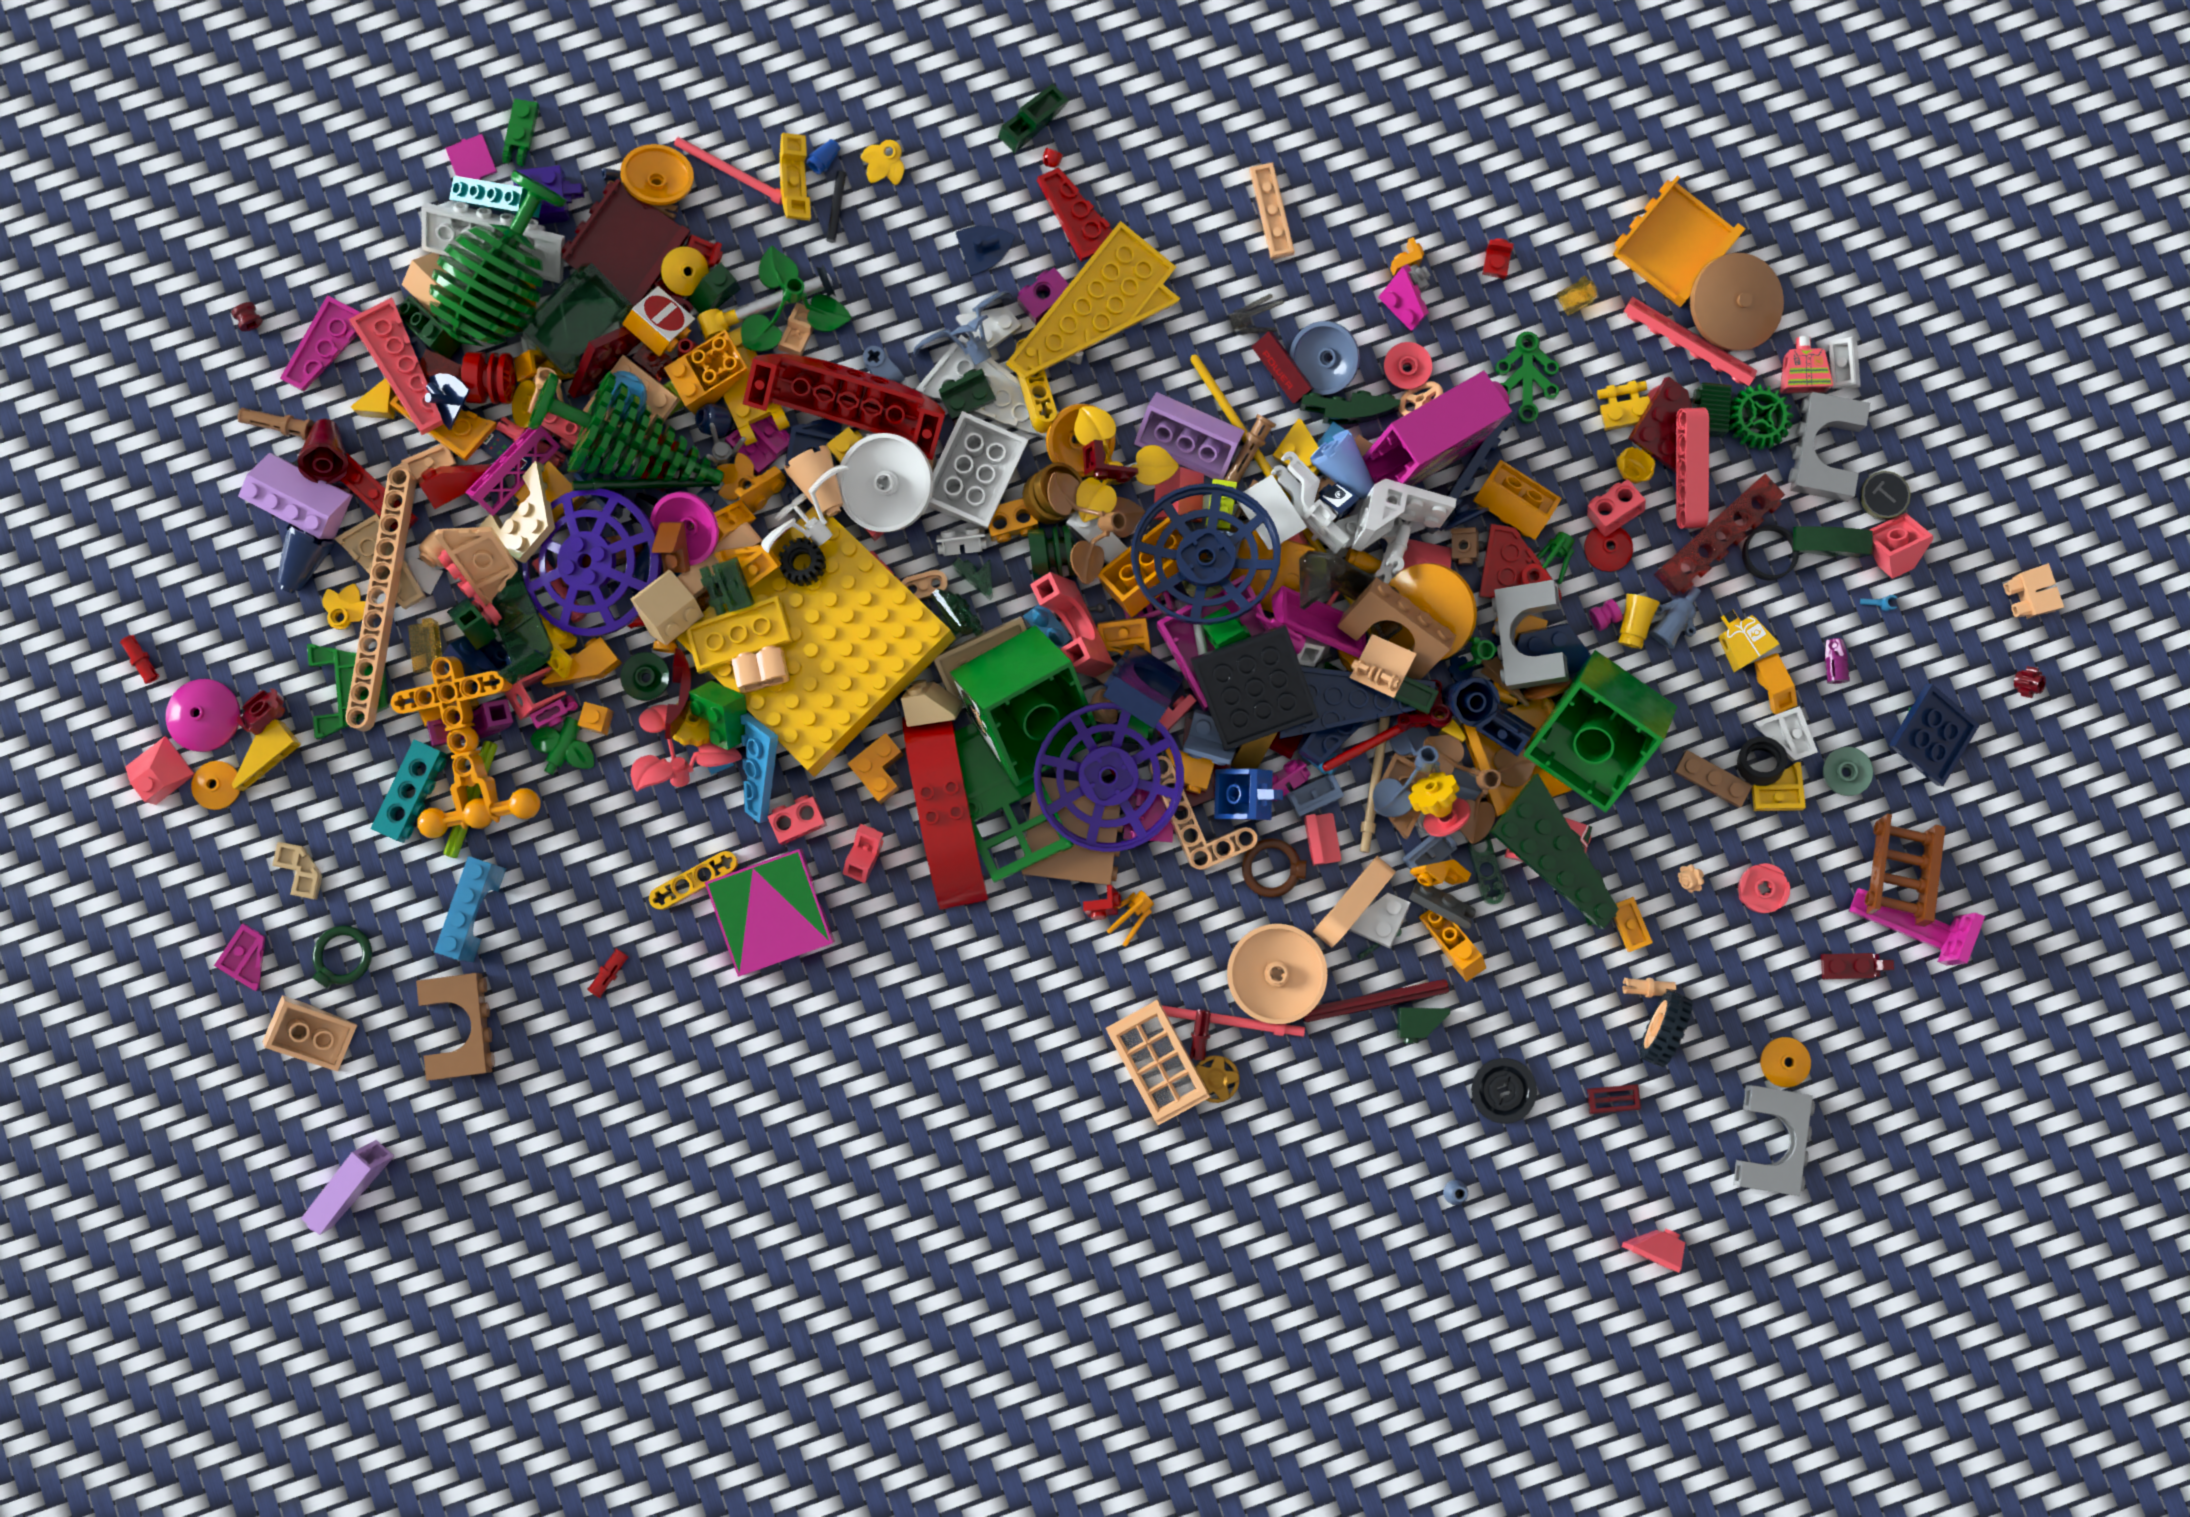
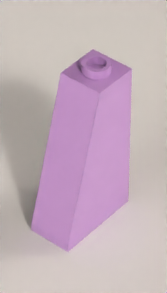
(346, 1186)

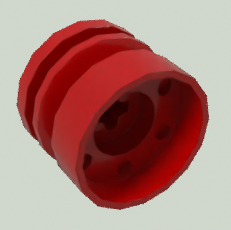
(489, 378)

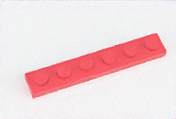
(1695, 344)

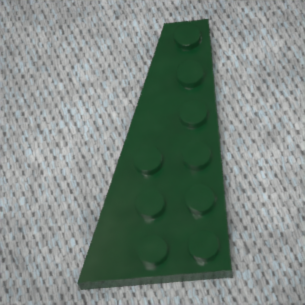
(1545, 842)

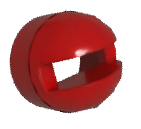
(1051, 158)

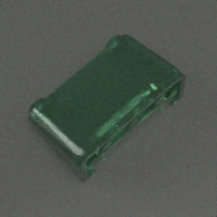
(574, 316)

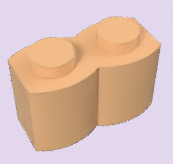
(760, 669)

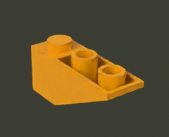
(590, 664)
(1454, 944)

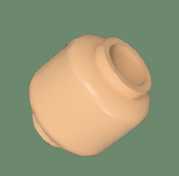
(430, 550)

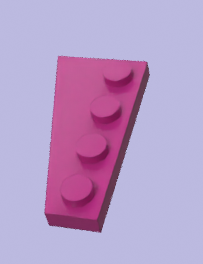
(321, 344)

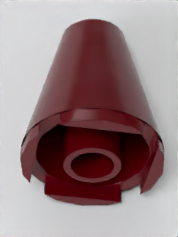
(323, 454)

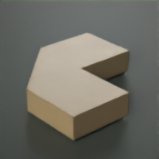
(307, 875)

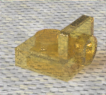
(1577, 295)

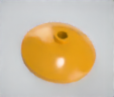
(660, 166)
(1059, 440)

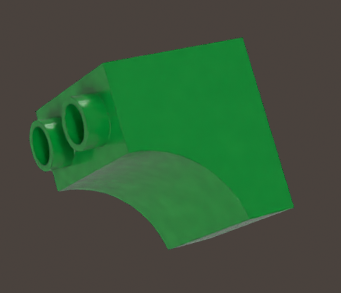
(1601, 731)

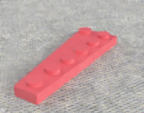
(392, 351)

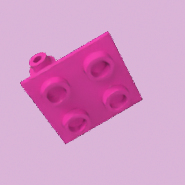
(1149, 818)

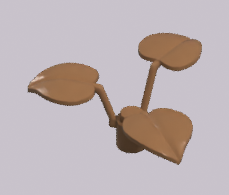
(1085, 557)
(1510, 770)

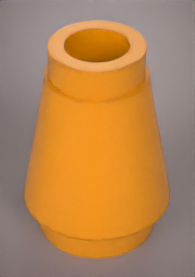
(1363, 560)

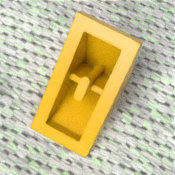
(376, 402)

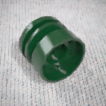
(1050, 552)

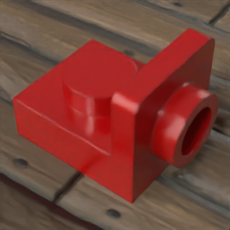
(1497, 258)

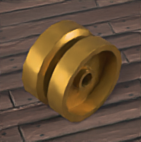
(1036, 496)

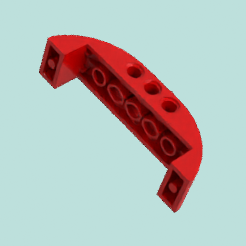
(844, 397)
(944, 814)

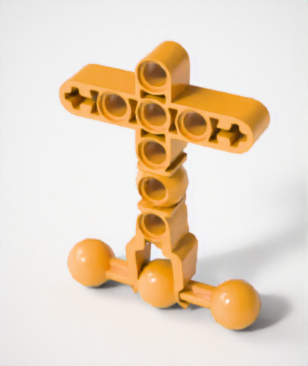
(478, 811)

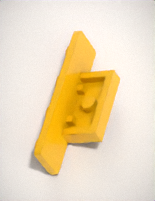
(561, 640)

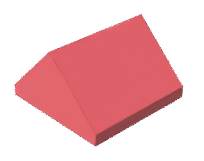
(1182, 478)

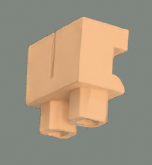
(2034, 602)

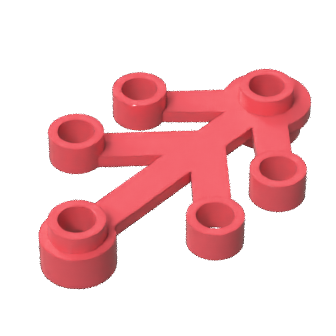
(488, 612)

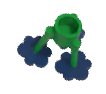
(1481, 649)

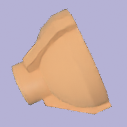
(1106, 716)

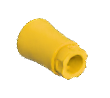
(1637, 620)

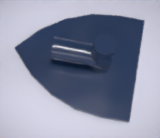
(983, 247)
(448, 394)

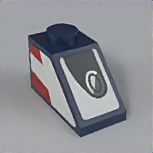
(1339, 499)

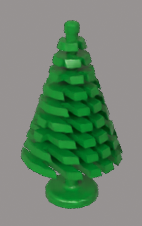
(609, 433)

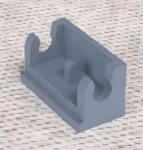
(1315, 795)
(1430, 851)

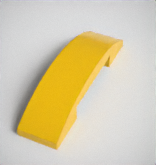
(793, 177)

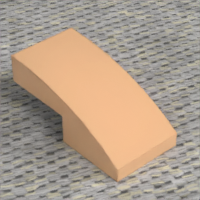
(797, 332)

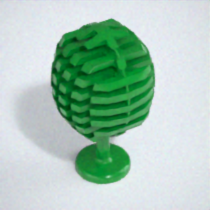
(483, 283)

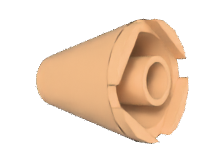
(806, 470)

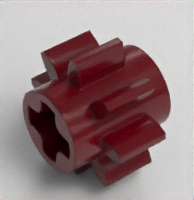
(2029, 682)

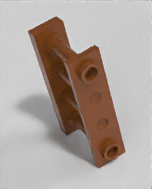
(1929, 863)

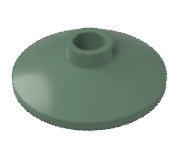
(1859, 770)

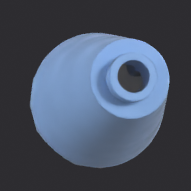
(1344, 464)

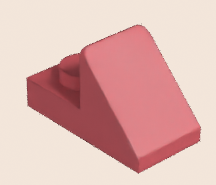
(1181, 707)

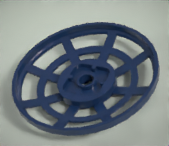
(1205, 541)

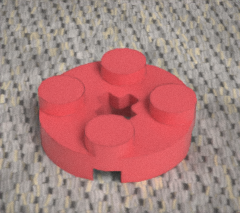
(1776, 882)

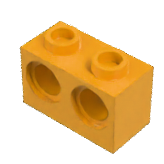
(1009, 513)

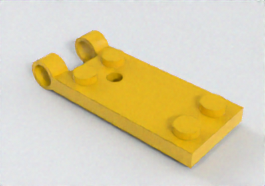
(743, 414)

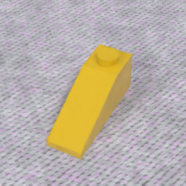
(265, 752)

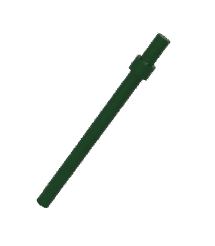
(599, 483)

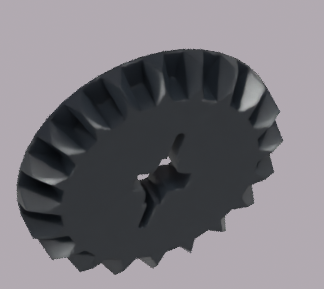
(1521, 1088)

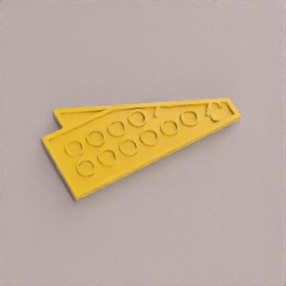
(1107, 296)

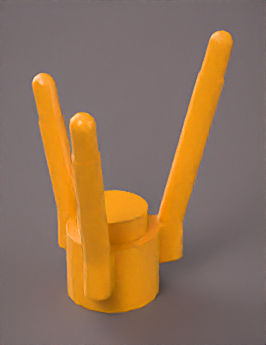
(1139, 905)

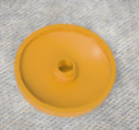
(1441, 595)

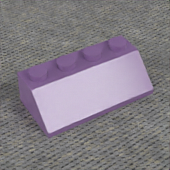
(1189, 436)
(287, 494)

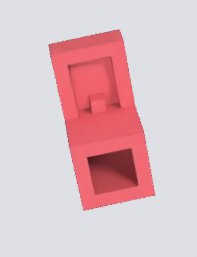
(863, 853)

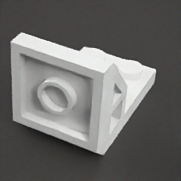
(1393, 500)

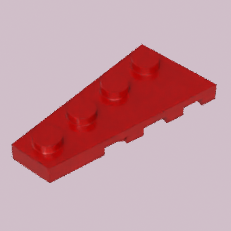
(1076, 215)

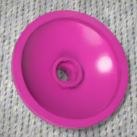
(689, 508)
(216, 719)

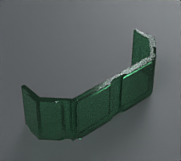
(521, 630)

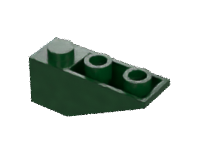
(424, 325)
(472, 623)

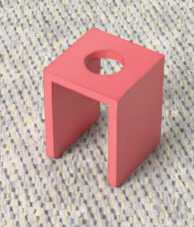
(528, 706)

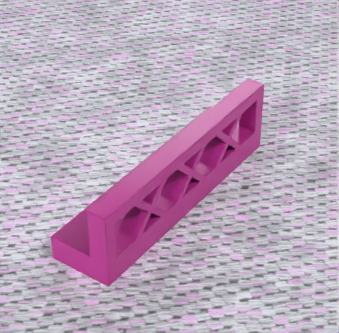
(505, 463)

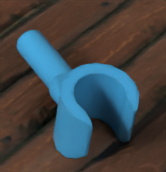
(1883, 603)

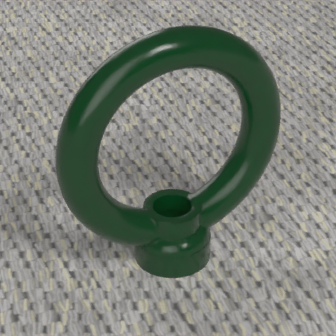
(327, 977)

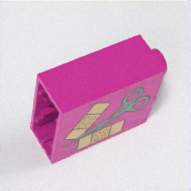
(1438, 432)

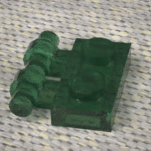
(732, 585)
(957, 612)

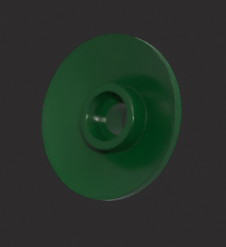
(636, 668)

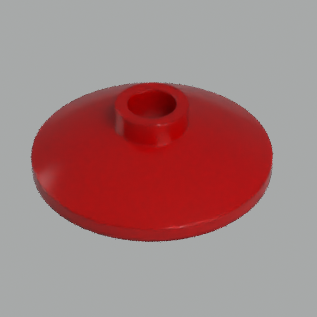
(1601, 557)

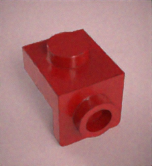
(709, 250)
(1101, 908)

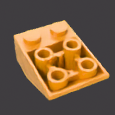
(707, 371)

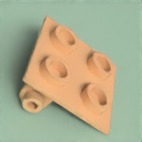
(1382, 665)

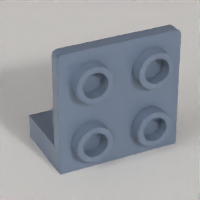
(1205, 740)

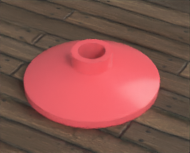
(1412, 355)
(1450, 823)

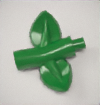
(563, 746)

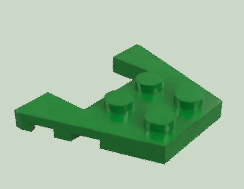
(344, 666)

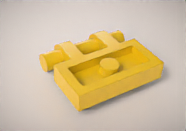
(1623, 413)

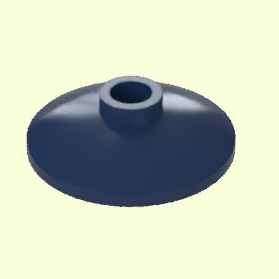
(1465, 514)

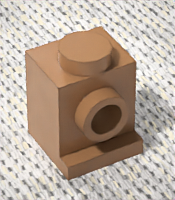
(1471, 553)

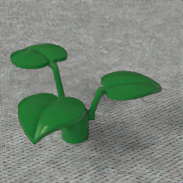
(779, 270)

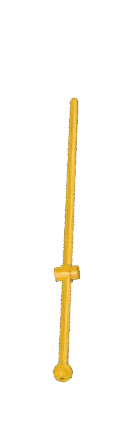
(1259, 457)

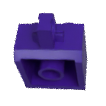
(554, 179)

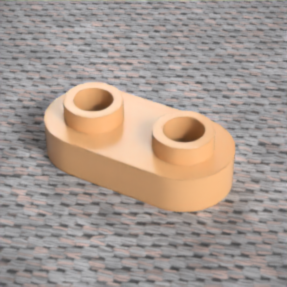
(923, 583)

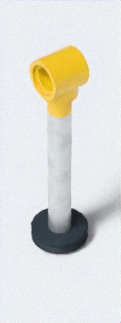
(715, 320)

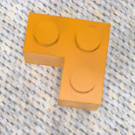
(871, 767)

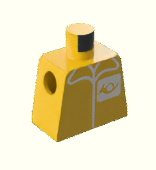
(1744, 640)

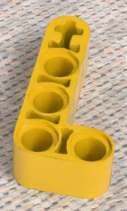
(1038, 386)

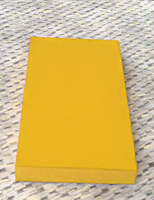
(726, 636)

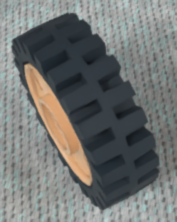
(1666, 1028)

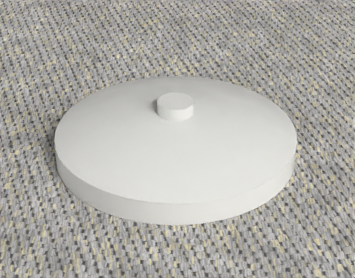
(885, 483)

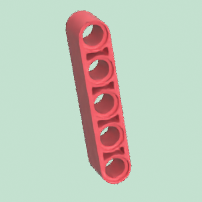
(1692, 468)

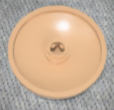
(1277, 974)

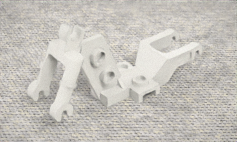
(1320, 517)

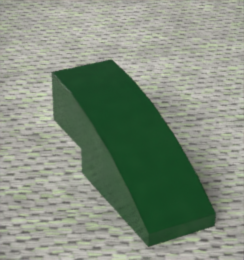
(1032, 117)
(1833, 541)

